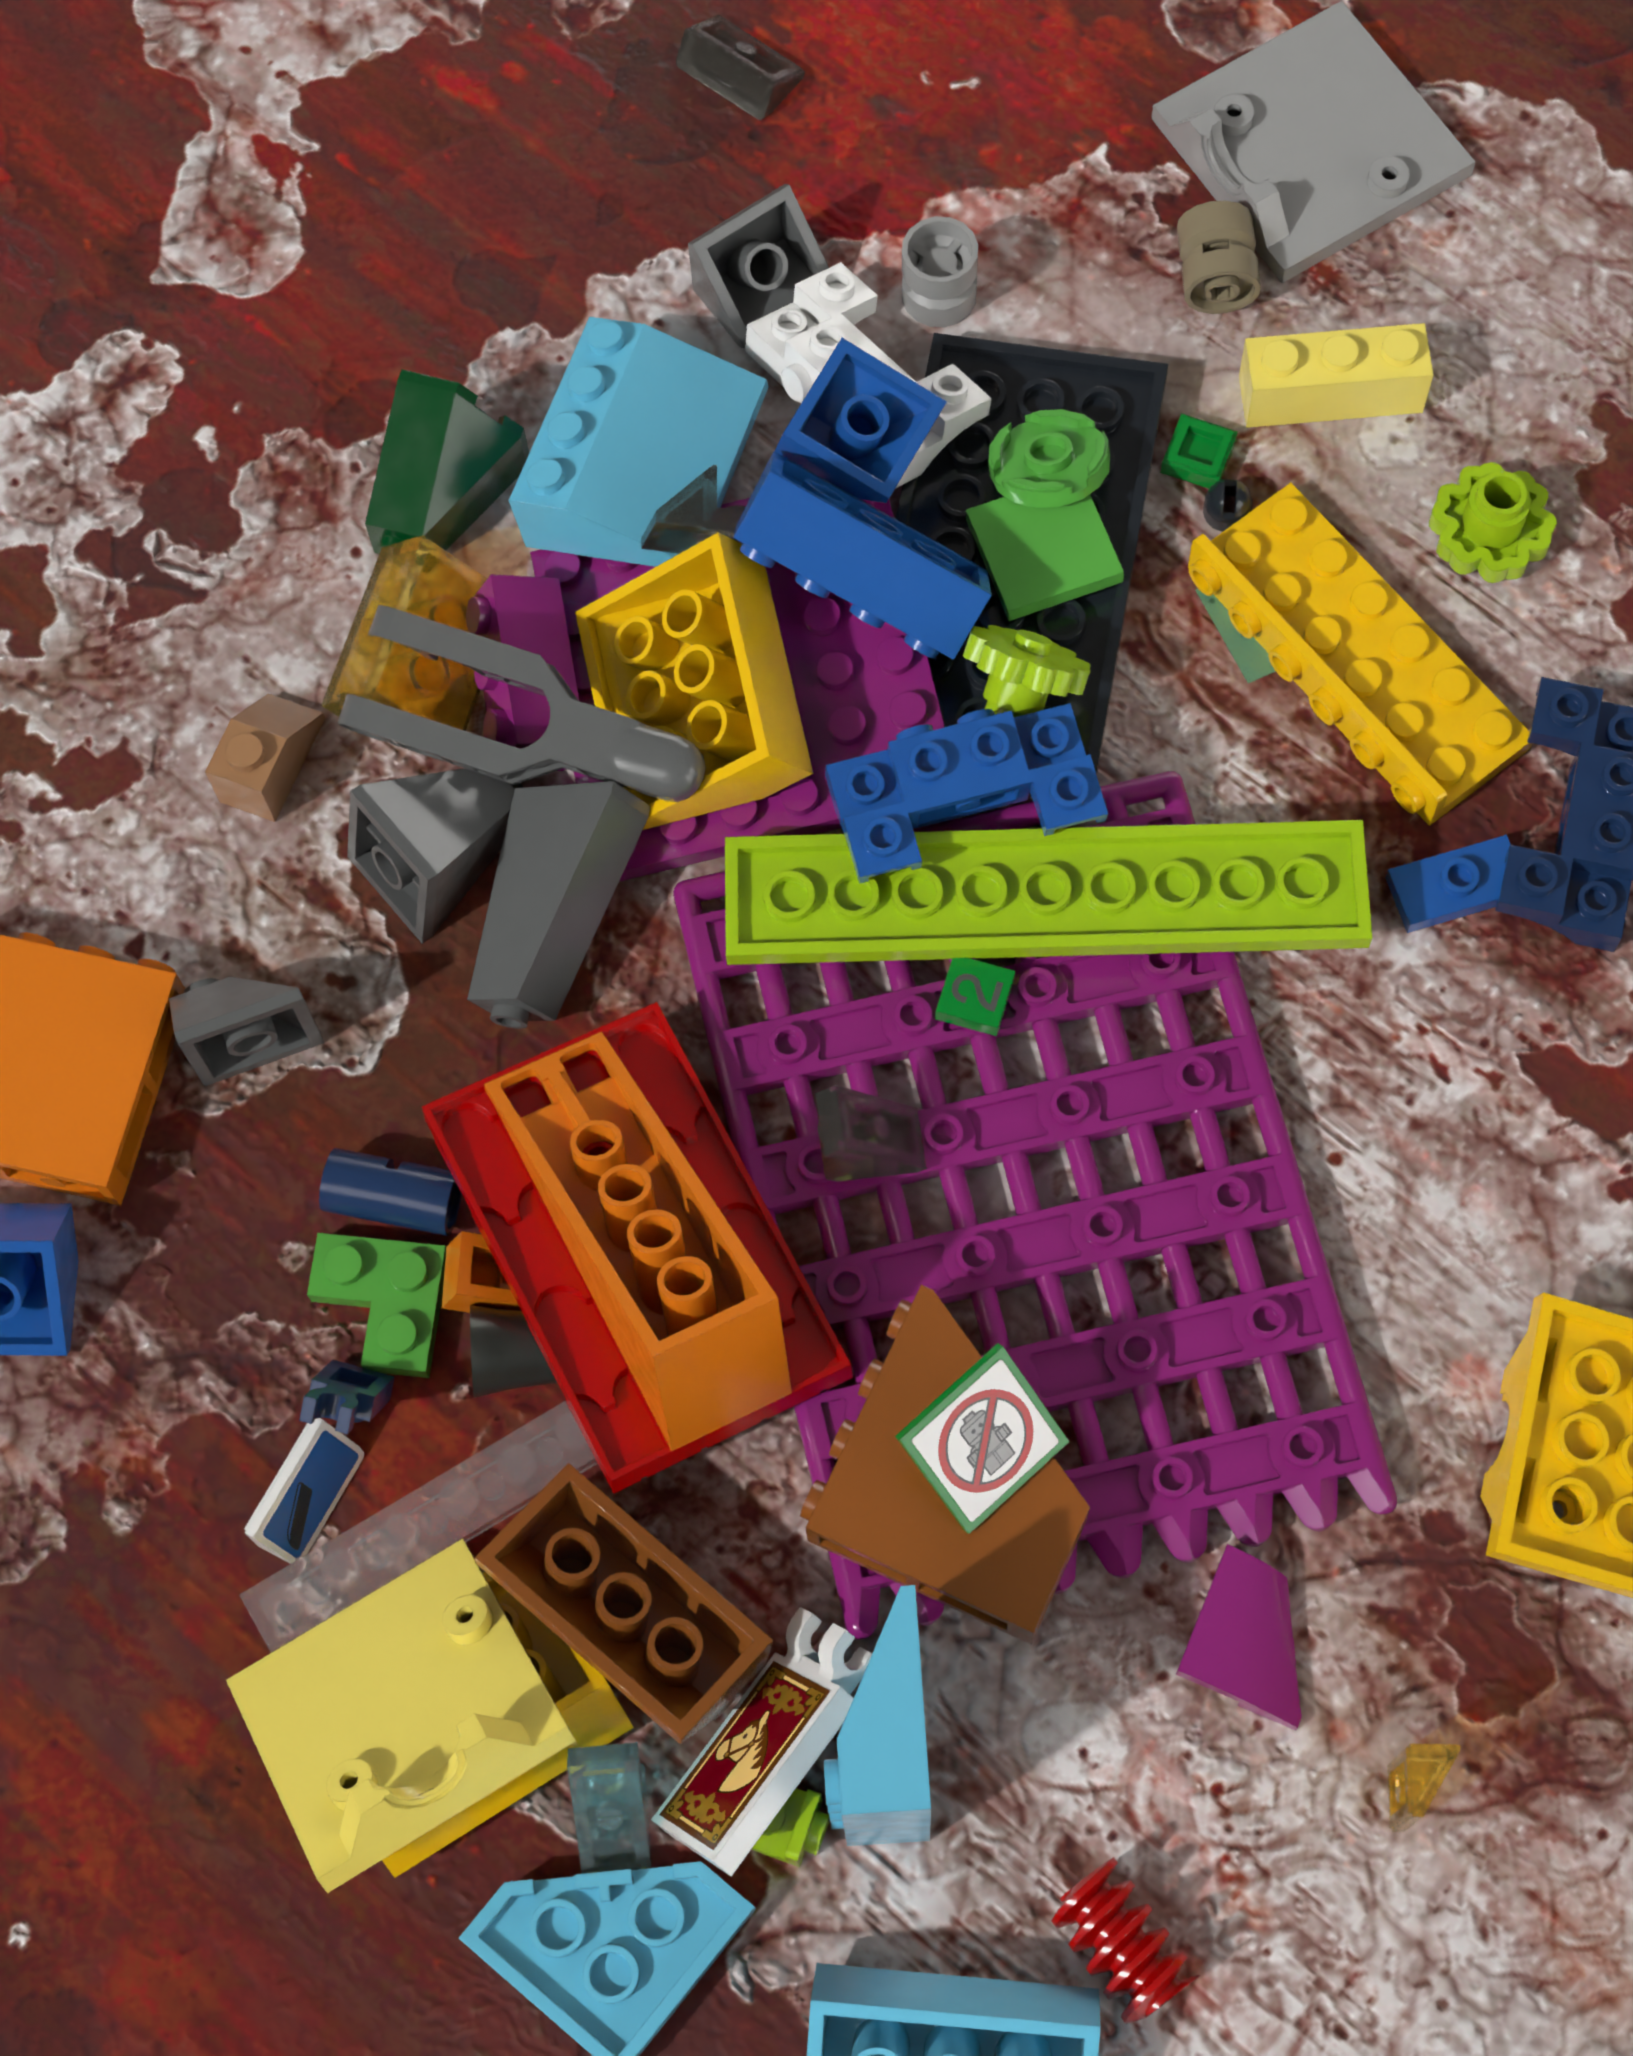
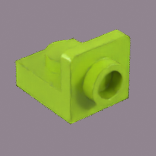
(795, 1829)

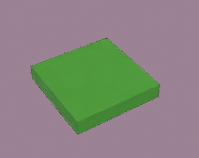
(1043, 553)

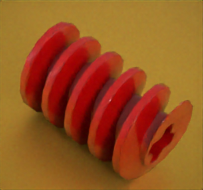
(1121, 1943)

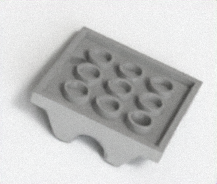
(1313, 140)

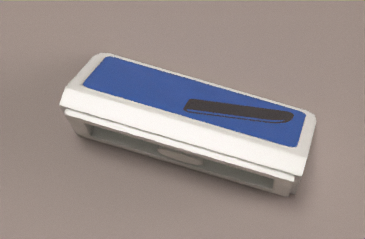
(304, 1492)

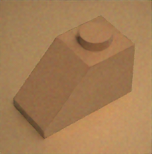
(263, 755)

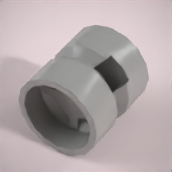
(939, 271)

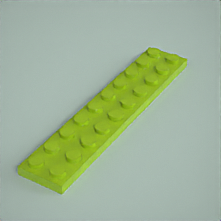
(1052, 894)

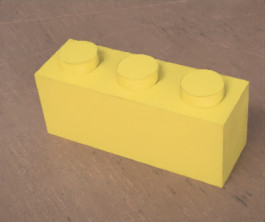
(1335, 375)

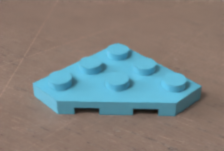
(609, 1947)

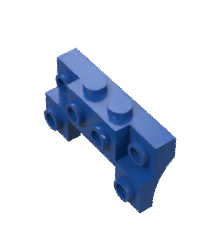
(958, 773)

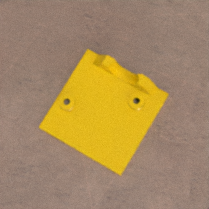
(1567, 1446)

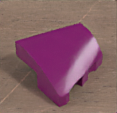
(1246, 1639)

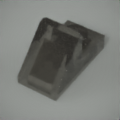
(691, 517)
(867, 1135)

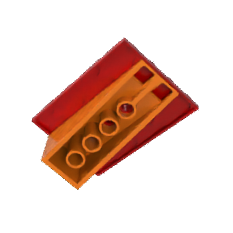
(636, 1246)

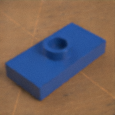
(1449, 884)

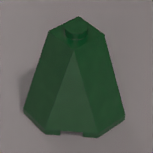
(439, 463)

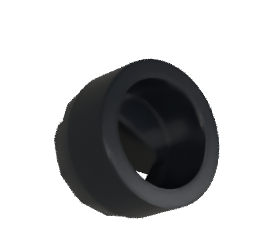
(1215, 499)

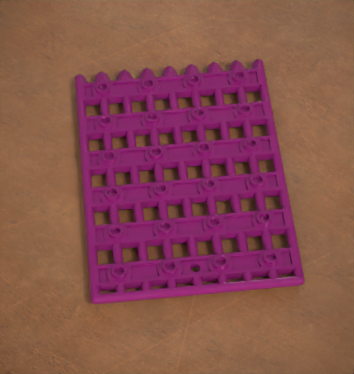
(1070, 1370)

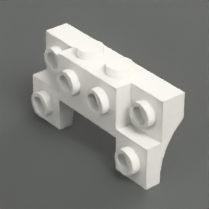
(803, 335)

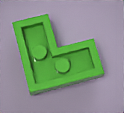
(400, 1287)

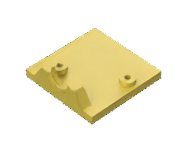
(397, 1715)

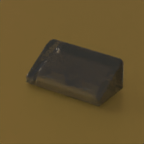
(737, 66)

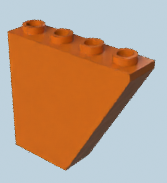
(79, 1063)

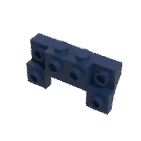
(1589, 876)

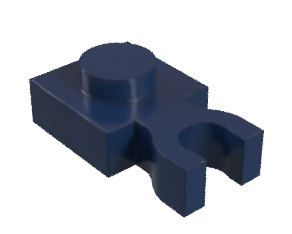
(346, 1395)

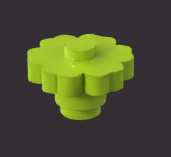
(1492, 522)
(1023, 668)

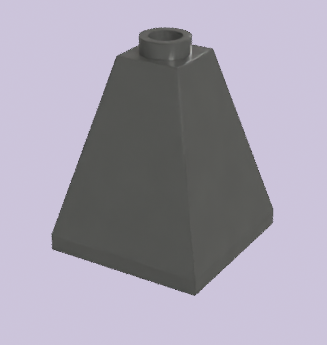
(427, 840)

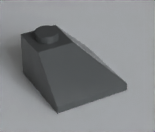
(240, 1025)

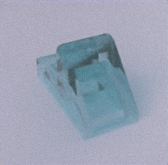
(610, 1807)

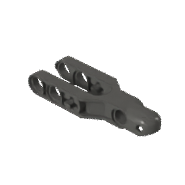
(577, 735)

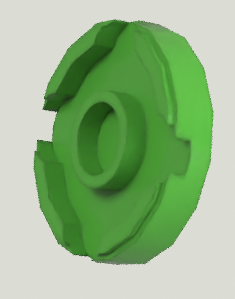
(1049, 459)

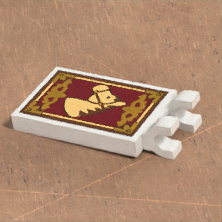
(765, 1745)

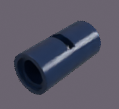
(375, 1191)

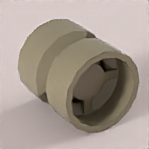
(1218, 257)

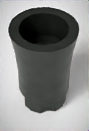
(504, 1352)

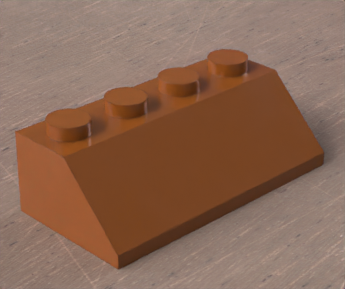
(627, 1604)

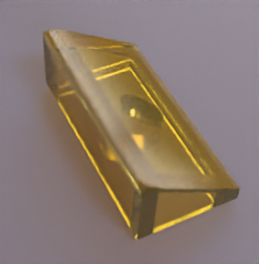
(1415, 1780)

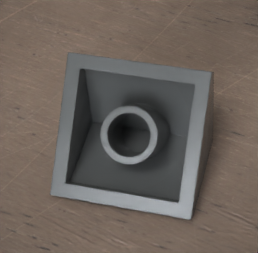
(754, 261)

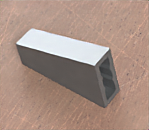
(550, 894)

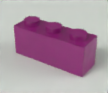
(531, 617)

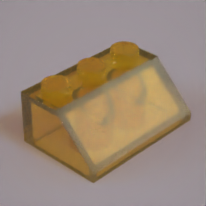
(422, 582)

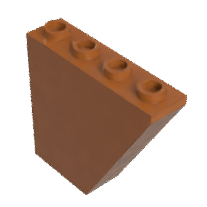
(893, 1521)

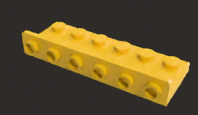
(1358, 653)

